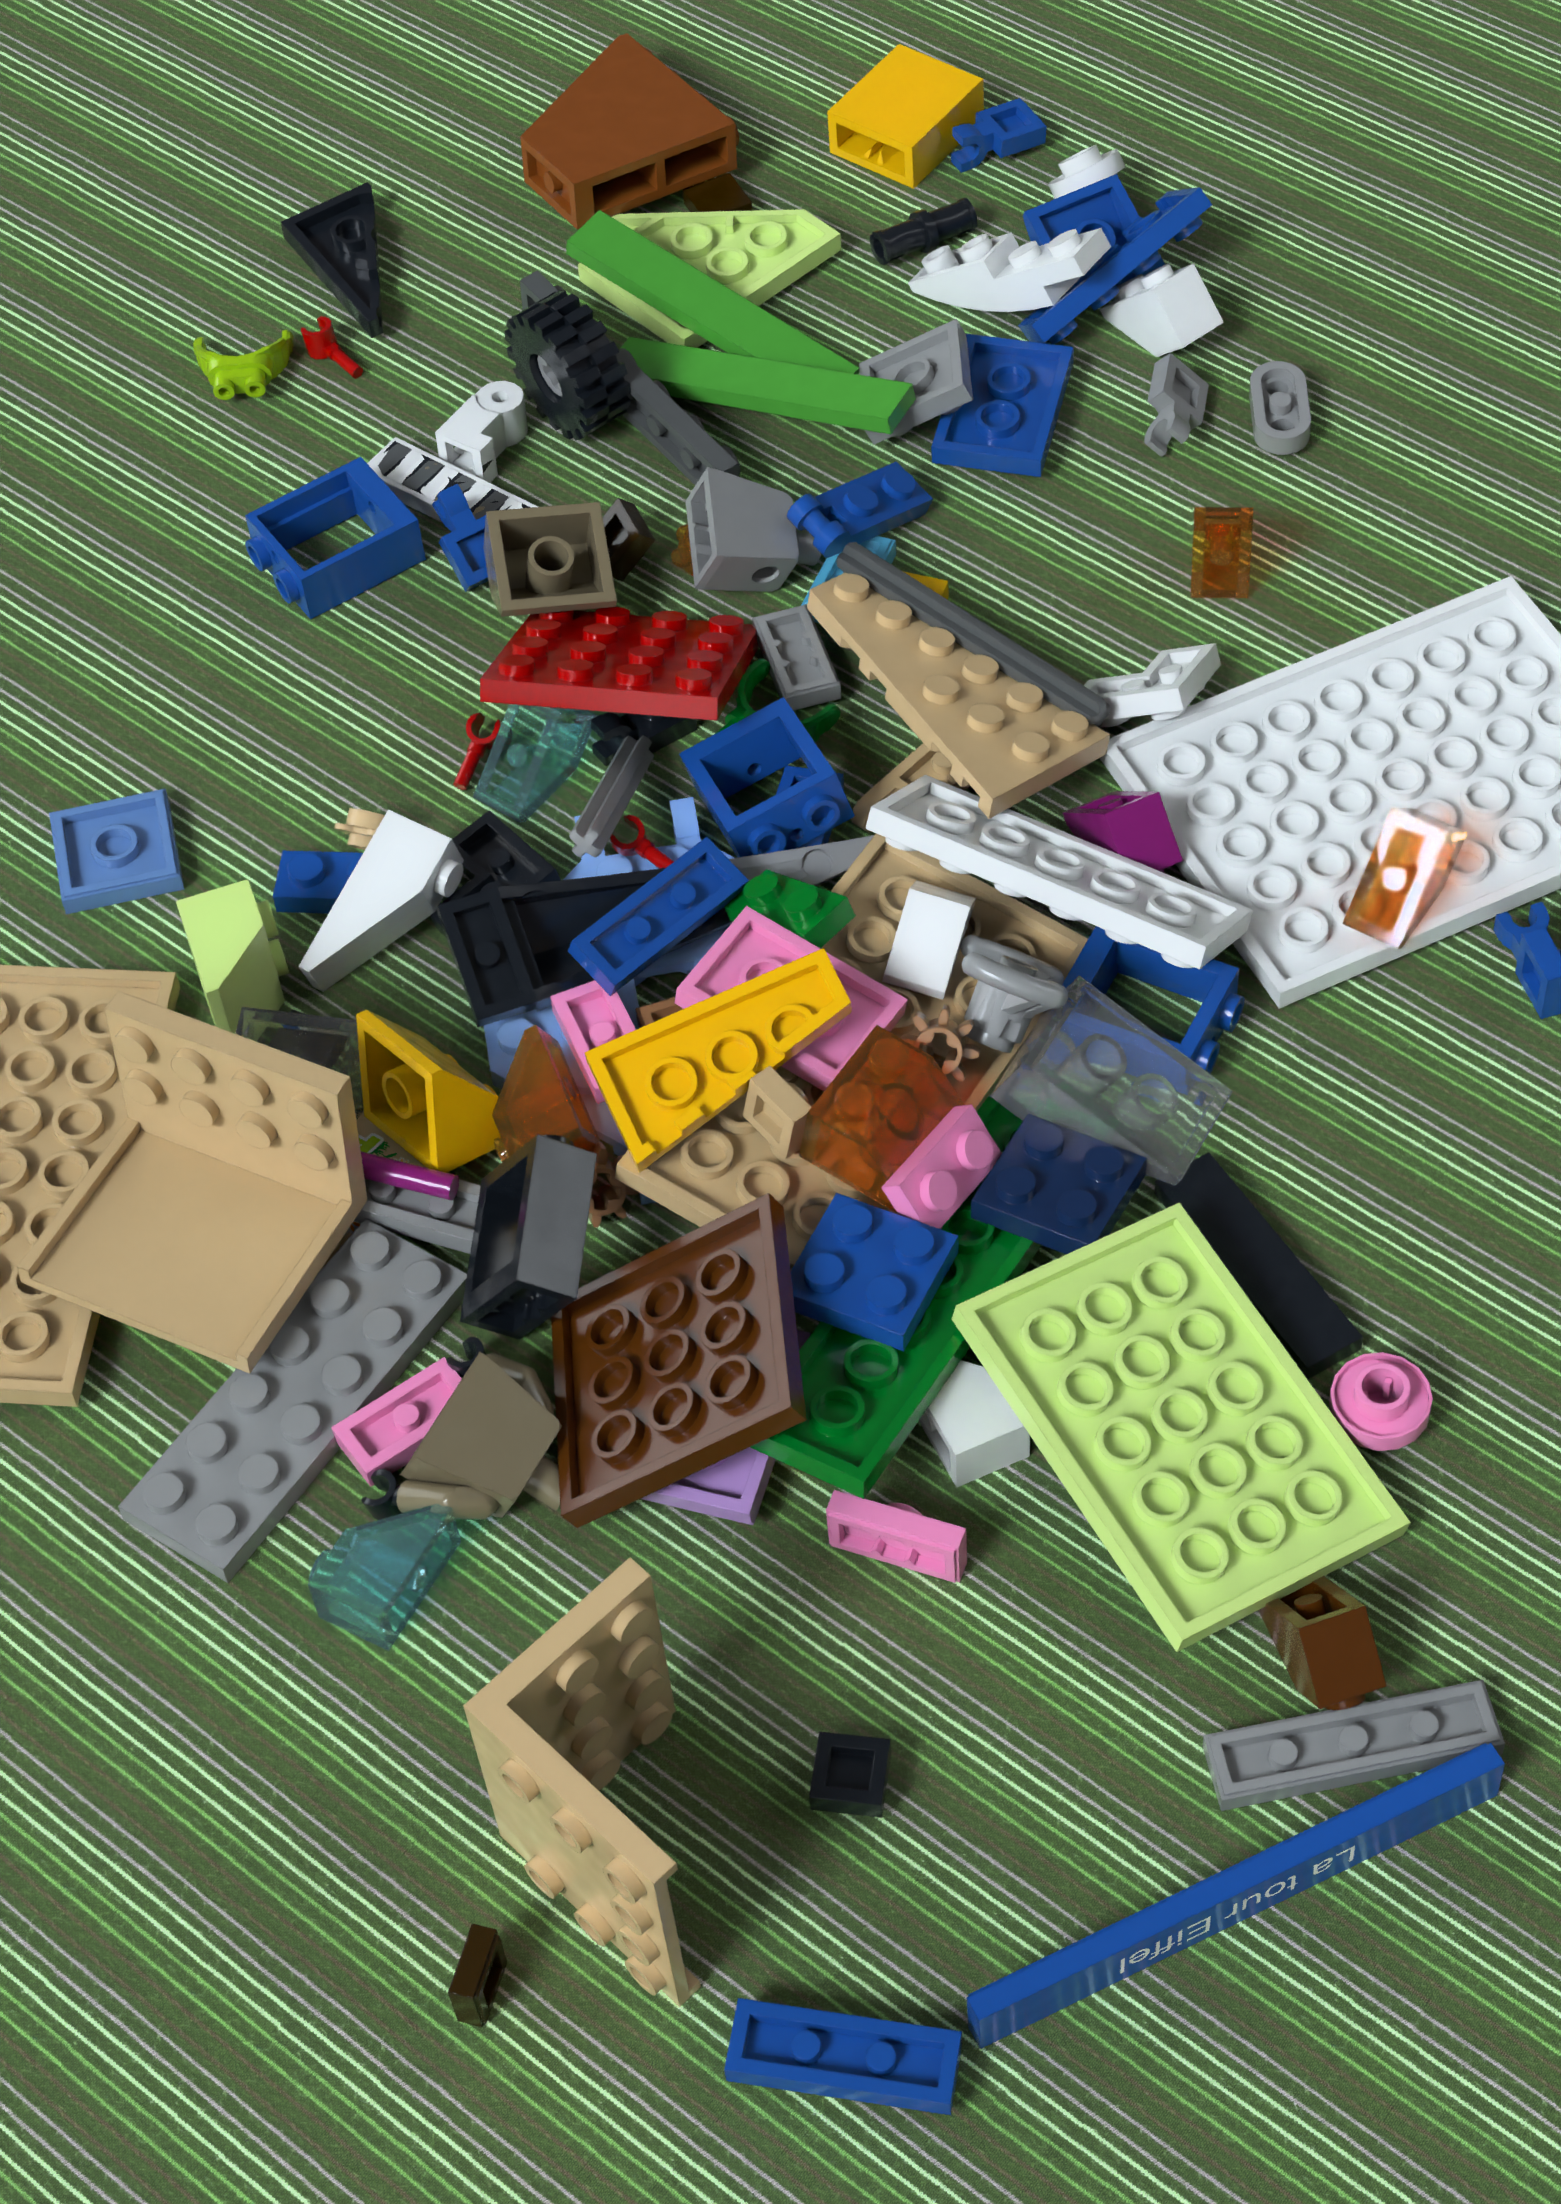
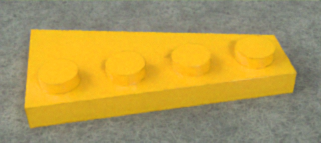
(701, 1059)

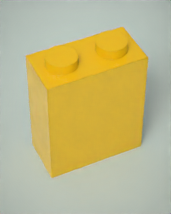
(904, 115)

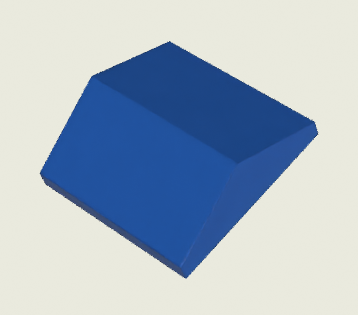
(1086, 209)

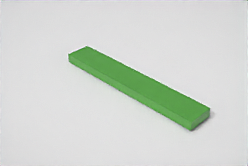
(693, 297)
(774, 386)

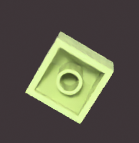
(233, 951)

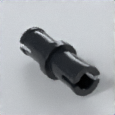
(923, 231)

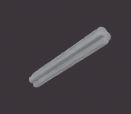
(611, 796)

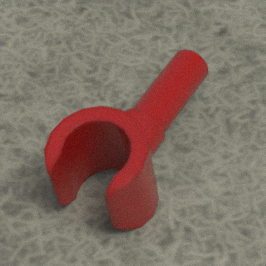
(324, 345)
(475, 749)
(640, 846)

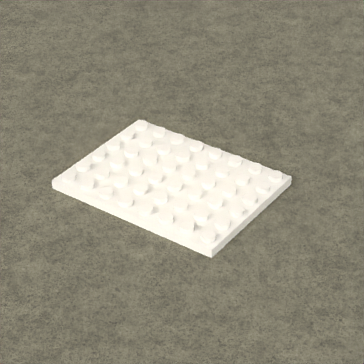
(1297, 770)

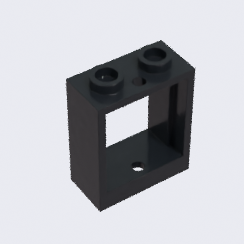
(529, 1237)

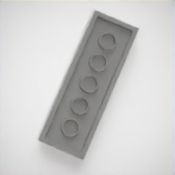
(271, 1429)

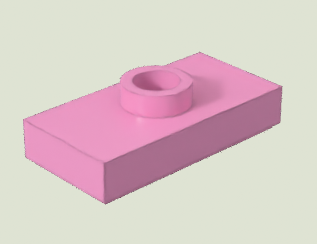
(897, 1536)

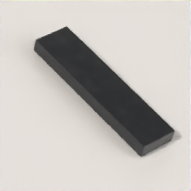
(1264, 1267)

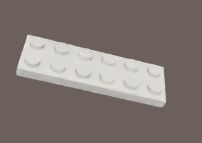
(1061, 872)

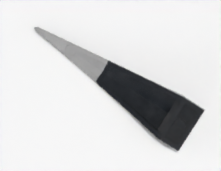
(517, 937)

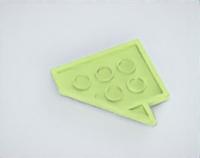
(743, 250)

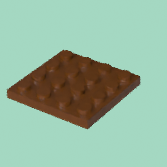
(676, 1362)

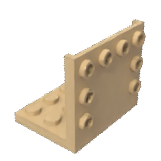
(211, 1190)
(556, 1736)

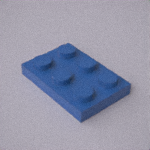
(1012, 410)

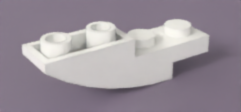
(1008, 277)

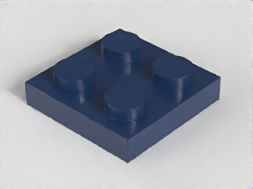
(1058, 1186)

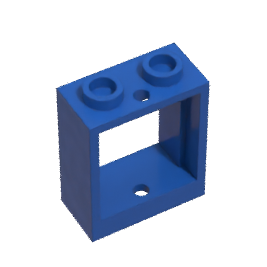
(318, 507)
(748, 754)
(1212, 985)

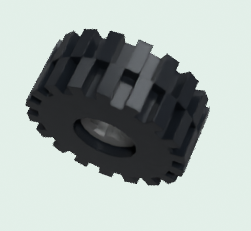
(568, 365)

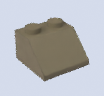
(548, 559)

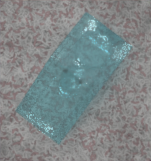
(532, 757)
(383, 1572)

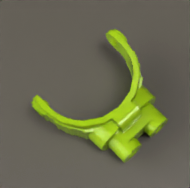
(245, 372)

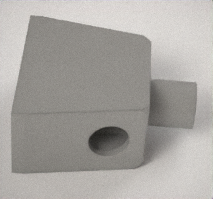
(743, 535)

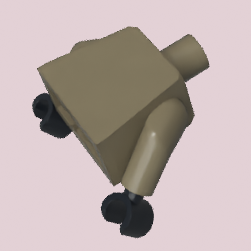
(480, 1446)

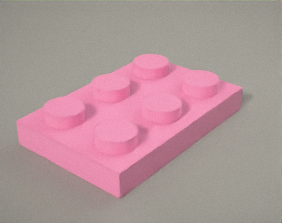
(760, 945)

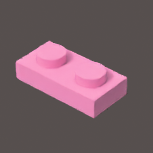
(589, 1020)
(943, 1168)
(395, 1423)

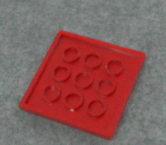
(623, 663)

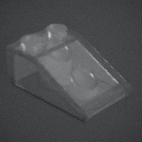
(1113, 1081)

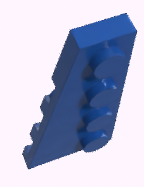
(1175, 219)

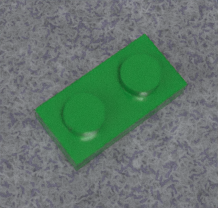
(795, 905)

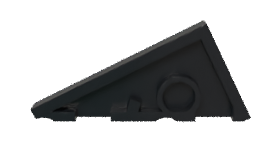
(342, 250)

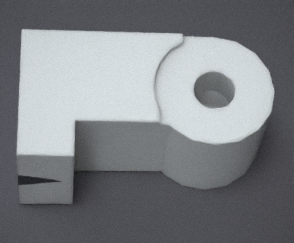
(483, 429)

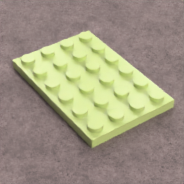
(1179, 1425)

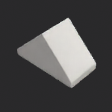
(928, 939)

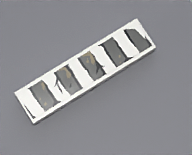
(420, 476)

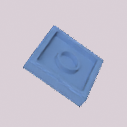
(116, 851)

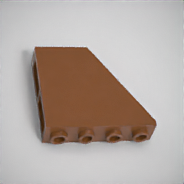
(625, 137)

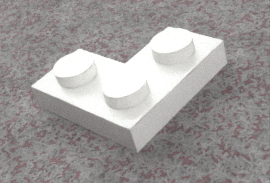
(1162, 688)

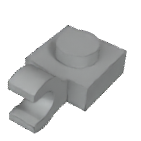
(1179, 400)

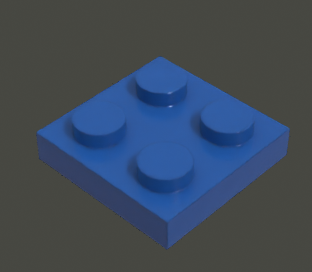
(871, 1271)

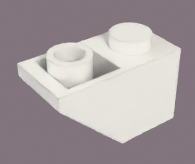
(1163, 309)

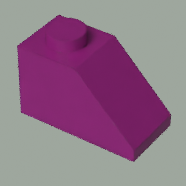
(1128, 825)

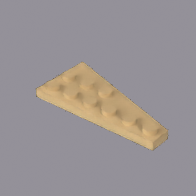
(957, 702)

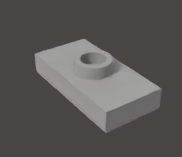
(797, 657)

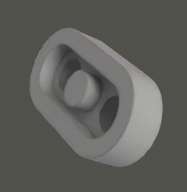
(1279, 407)

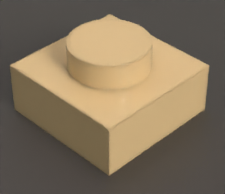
(777, 1110)

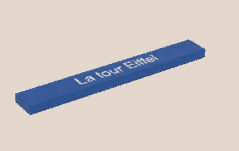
(1233, 1895)

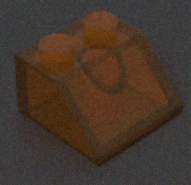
(876, 1113)

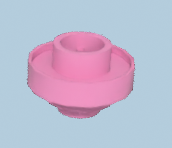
(1381, 1401)

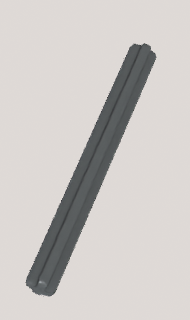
(973, 633)

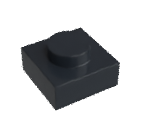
(850, 1774)

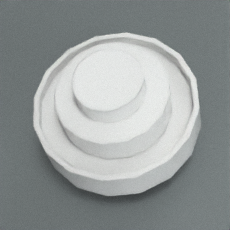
(1085, 169)

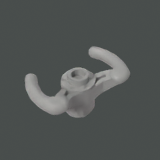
(1008, 991)

